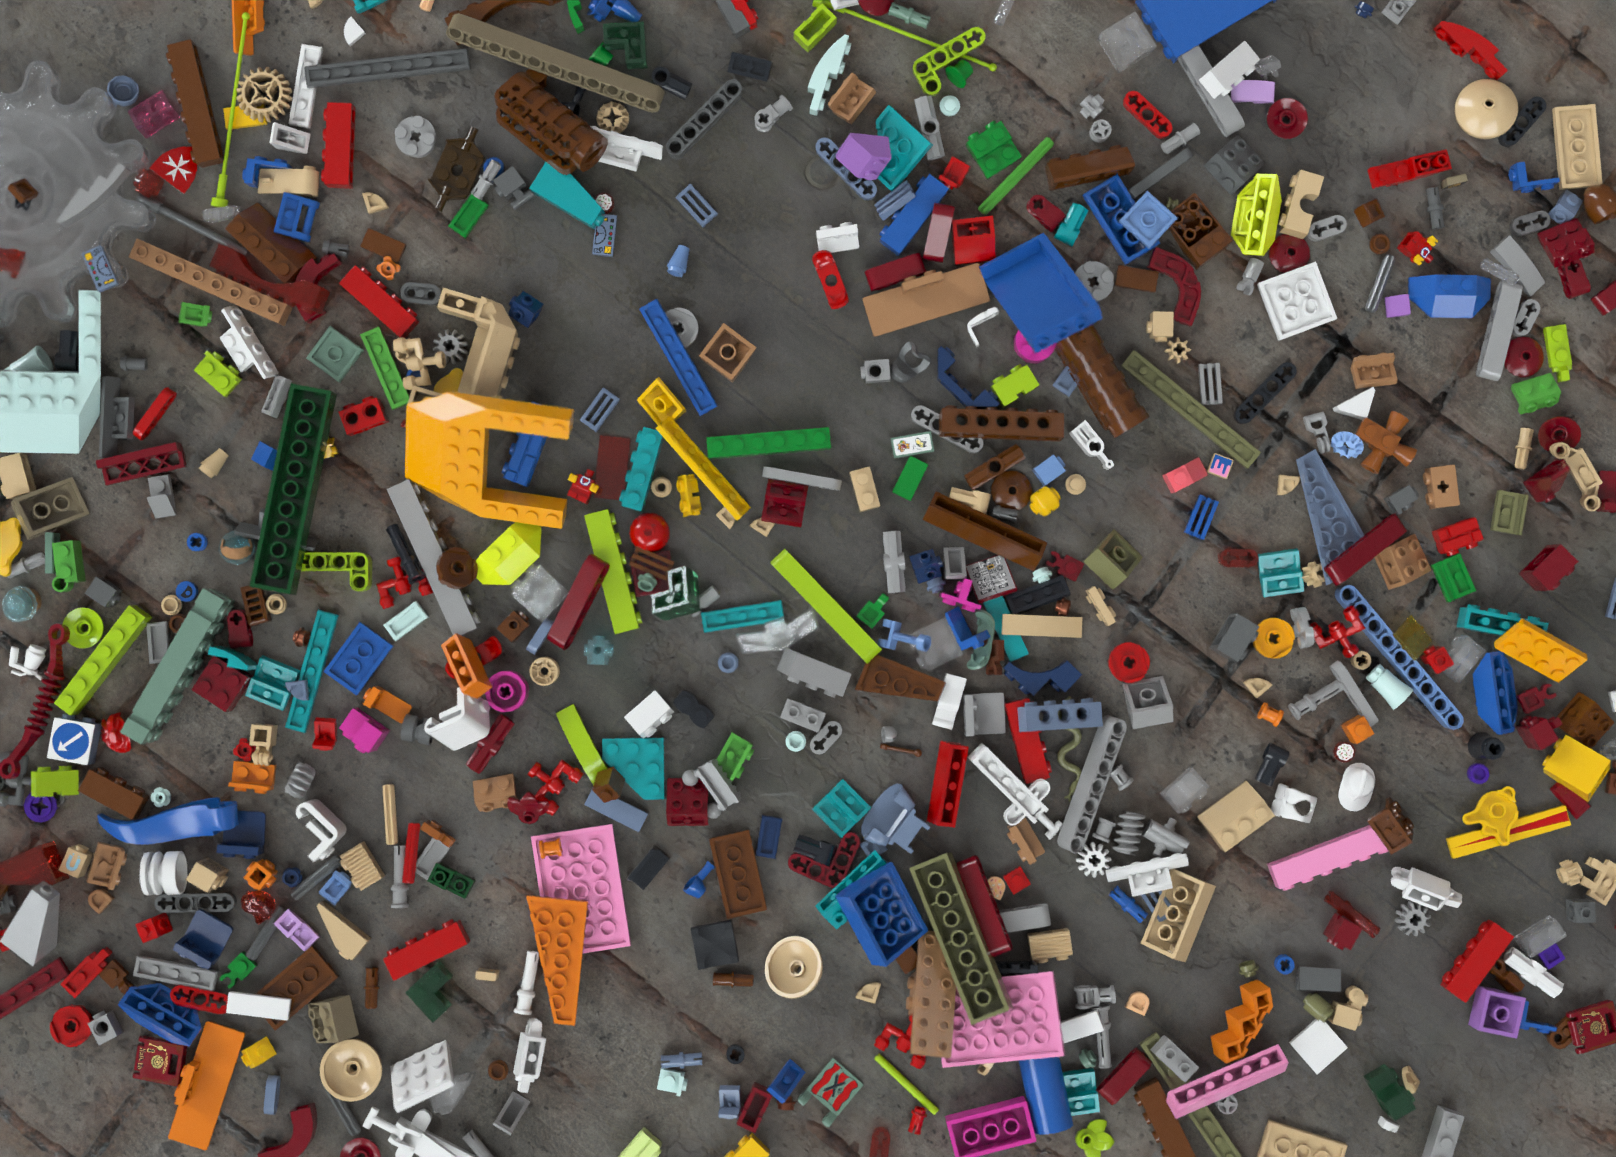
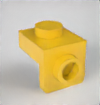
(258, 1053)

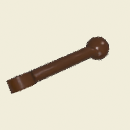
(917, 752)

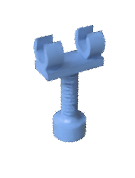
(922, 642)

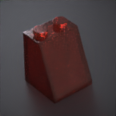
(33, 867)

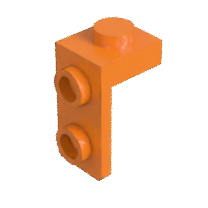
(386, 703)

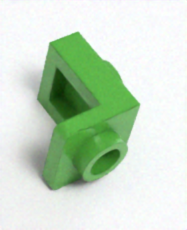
(195, 314)

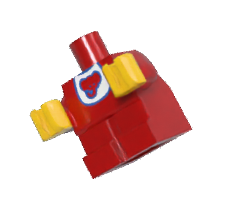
(1417, 247)
(582, 486)

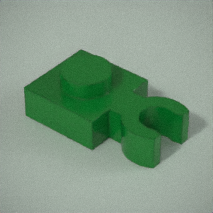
(240, 968)

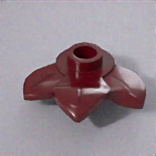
(528, 808)

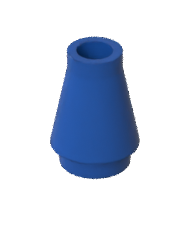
(626, 10)

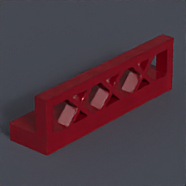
(141, 455)

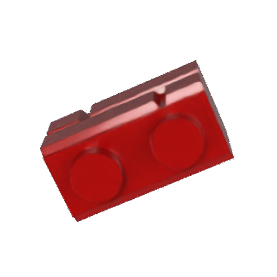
(1457, 535)

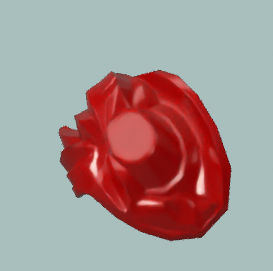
(111, 734)

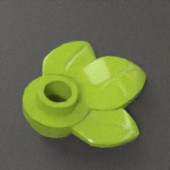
(1097, 1138)

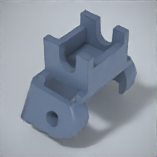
(892, 819)

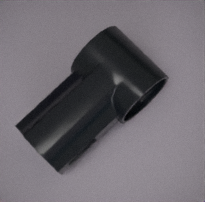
(673, 83)
(68, 357)
(1273, 759)
(818, 850)

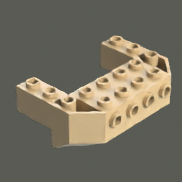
(491, 346)

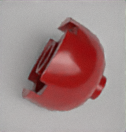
(649, 532)

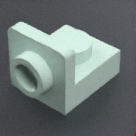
(672, 1081)

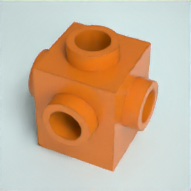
(254, 875)

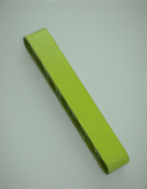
(825, 606)

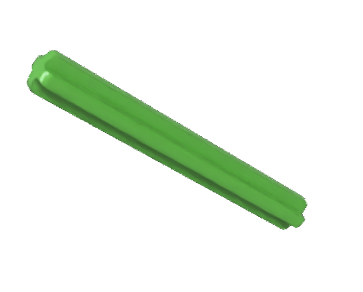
(1016, 176)

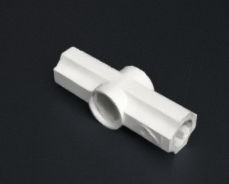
(1533, 972)

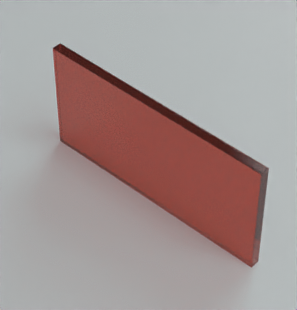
(611, 466)

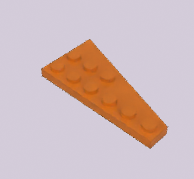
(560, 942)

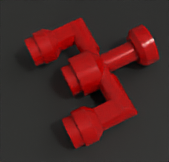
(401, 584)
(1340, 632)
(554, 783)
(903, 1042)

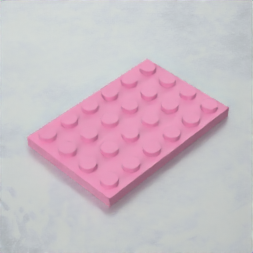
(590, 874)
(1021, 1033)

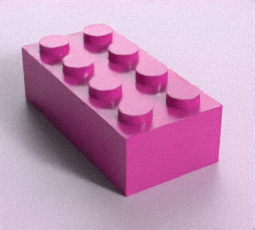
(991, 1128)

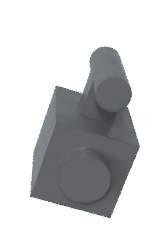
(510, 185)

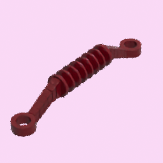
(33, 732)

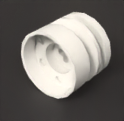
(163, 873)

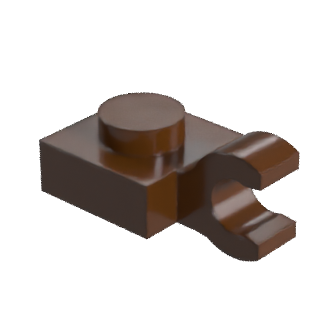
(114, 976)
(1506, 979)

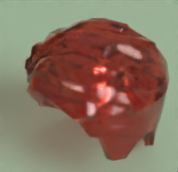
(258, 904)

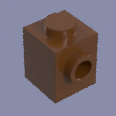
(514, 625)
(608, 784)

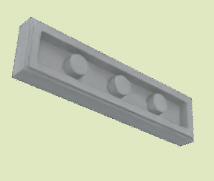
(175, 973)

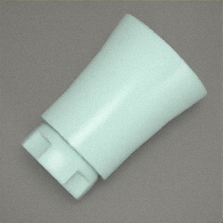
(34, 360)
(1389, 686)

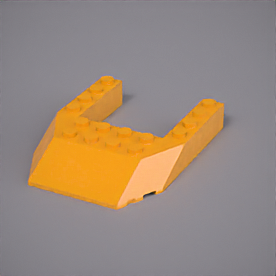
(450, 453)

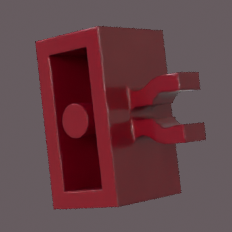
(1538, 731)

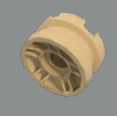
(553, 671)

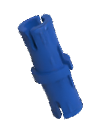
(1128, 904)

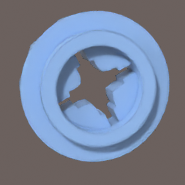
(1353, 441)

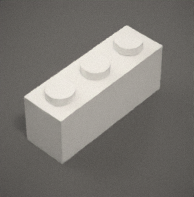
(1230, 70)

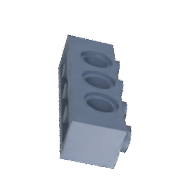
(1090, 715)

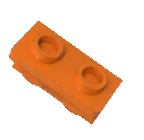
(251, 776)

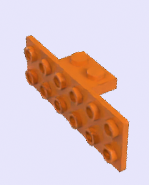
(205, 1085)

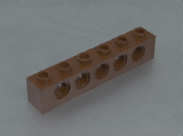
(950, 428)

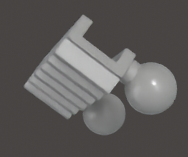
(716, 783)

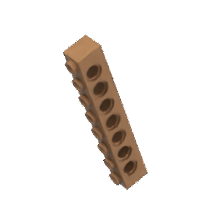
(210, 282)

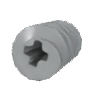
(1129, 832)

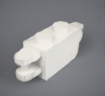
(1425, 888)
(529, 1054)

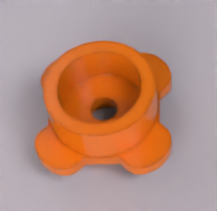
(382, 268)

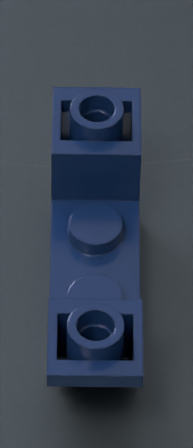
(944, 362)

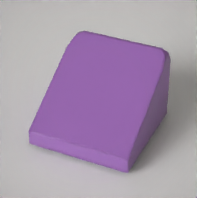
(1397, 306)

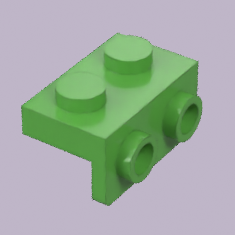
(1536, 393)
(734, 754)

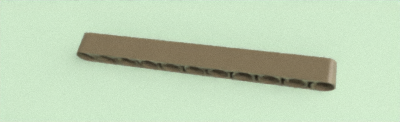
(555, 63)

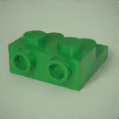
(993, 149)

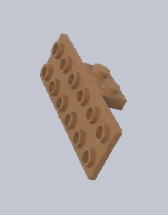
(925, 299)
(931, 1001)

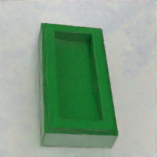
(468, 216)
(910, 478)

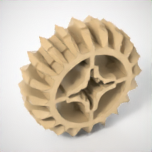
(277, 80)

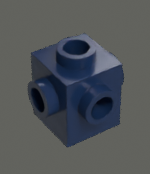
(525, 309)
(926, 565)

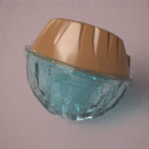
(236, 549)
(21, 603)

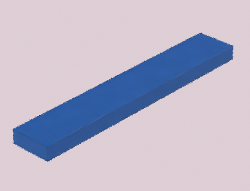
(678, 357)

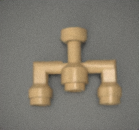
(418, 362)

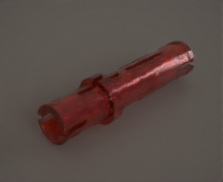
(1345, 908)

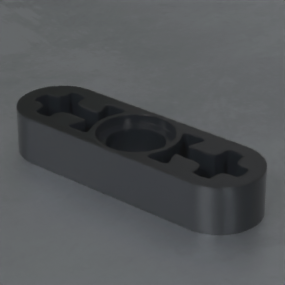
(1531, 119)

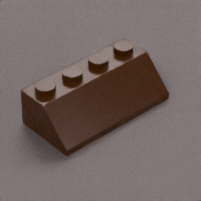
(1089, 168)
(278, 252)

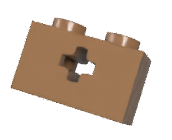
(1441, 497)

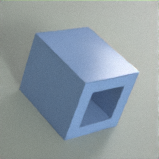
(1049, 469)

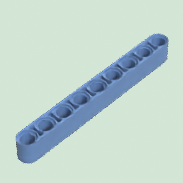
(1406, 663)

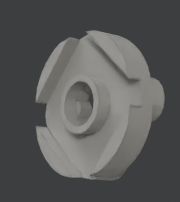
(404, 133)
(1103, 275)
(688, 322)
(1301, 627)

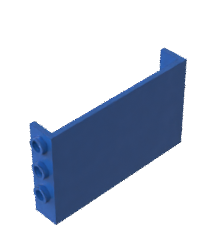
(1188, 23)
(1040, 293)

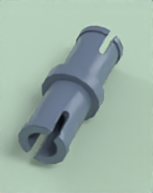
(681, 1060)

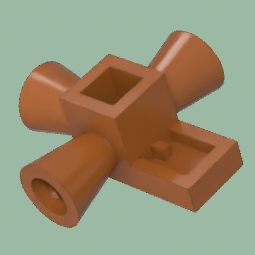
(1384, 442)

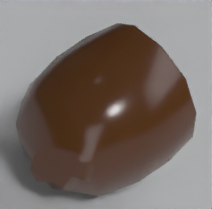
(1600, 203)

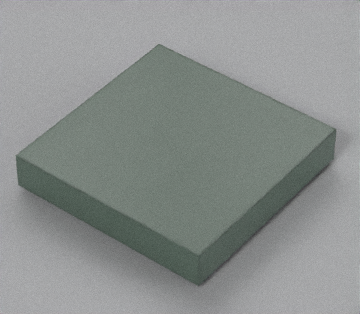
(335, 354)

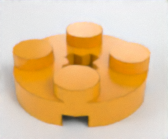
(1284, 641)

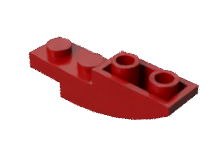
(1468, 41)
(1409, 169)

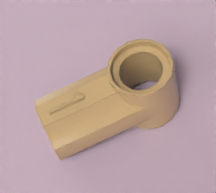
(975, 499)

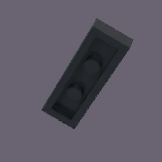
(1038, 595)

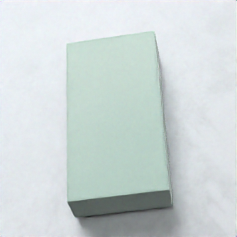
(406, 620)

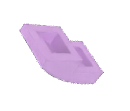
(1253, 91)
(297, 929)

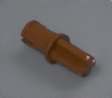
(732, 980)
(371, 987)

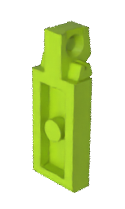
(1558, 351)

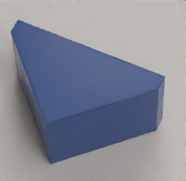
(265, 455)

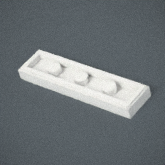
(304, 98)

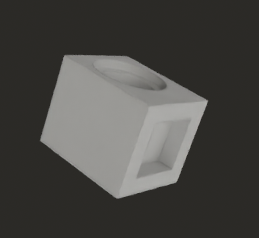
(884, 367)
(99, 1033)

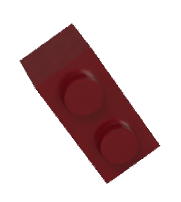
(1342, 932)
(754, 1107)

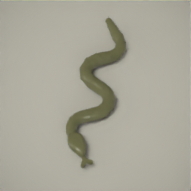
(1065, 749)

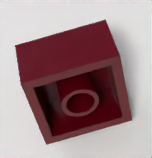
(1549, 568)
(222, 684)

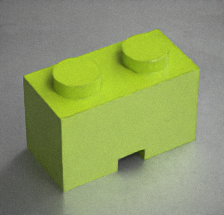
(815, 28)
(1009, 387)
(46, 781)

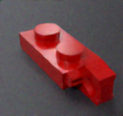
(86, 972)

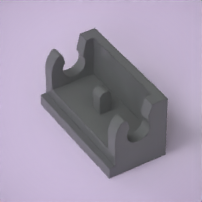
(1318, 979)

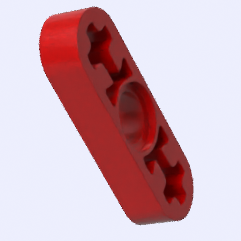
(1147, 106)
(154, 413)
(183, 1002)

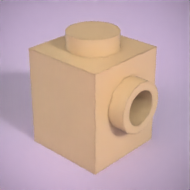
(1160, 326)

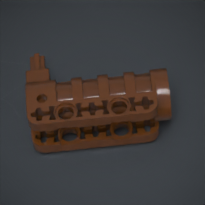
(549, 122)
(1100, 381)

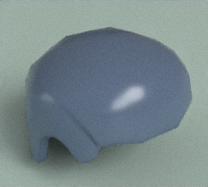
(123, 90)

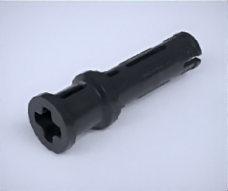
(408, 561)

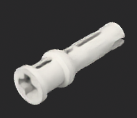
(526, 992)

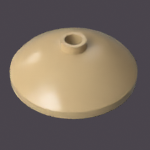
(1477, 117)
(784, 961)
(341, 1079)

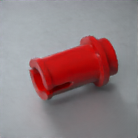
(917, 1119)

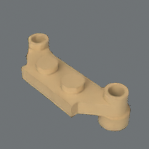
(1582, 472)

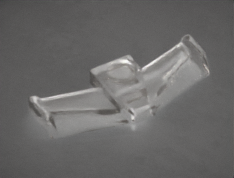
(778, 634)

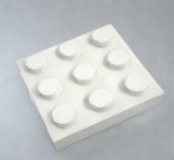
(1297, 301)
(421, 1076)

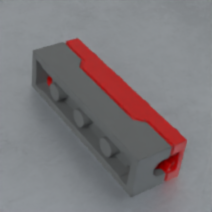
(738, 16)

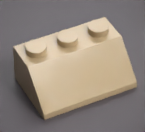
(1235, 816)

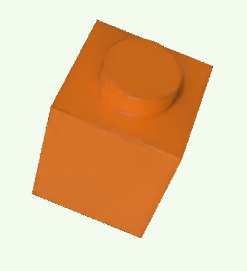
(1357, 729)

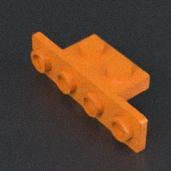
(254, 24)

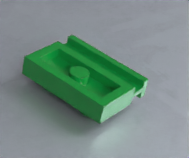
(1453, 577)

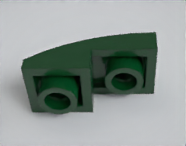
(451, 880)

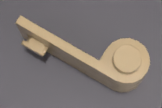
(293, 181)

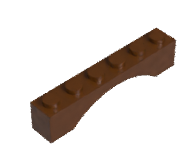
(488, 8)

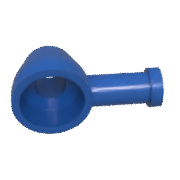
(695, 886)

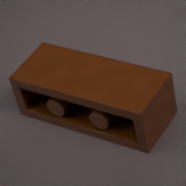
(114, 792)

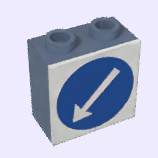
(74, 739)

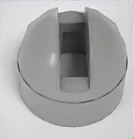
(888, 734)

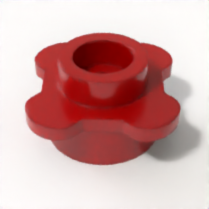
(239, 750)

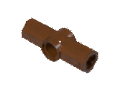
(1005, 460)

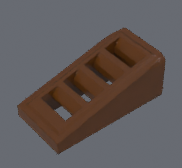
(248, 606)

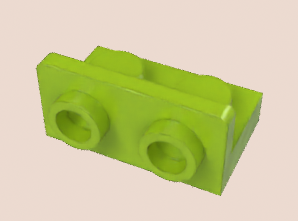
(217, 373)

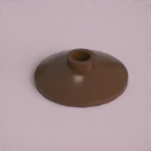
(1001, 486)

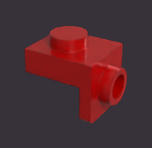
(954, 173)
(1437, 658)
(325, 733)
(154, 927)

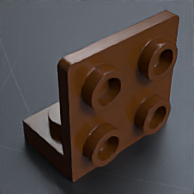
(1584, 720)
(1392, 827)

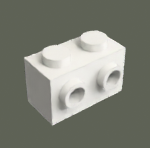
(649, 715)

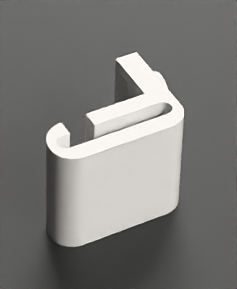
(462, 723)
(325, 827)

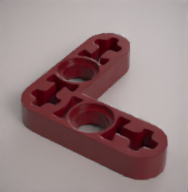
(827, 870)

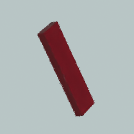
(33, 986)

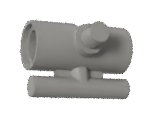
(1165, 837)

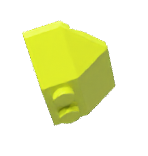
(1257, 215)
(510, 555)

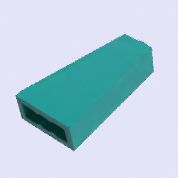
(567, 195)

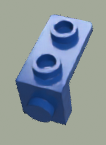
(252, 170)
(1518, 177)
(962, 631)
(1541, 1027)

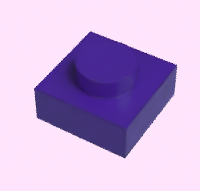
(1551, 956)

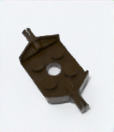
(462, 153)

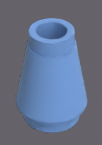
(678, 262)

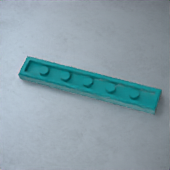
(312, 669)

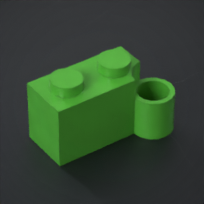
(68, 564)

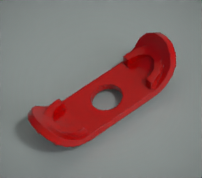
(826, 266)
(488, 650)

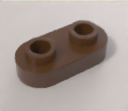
(1564, 1033)

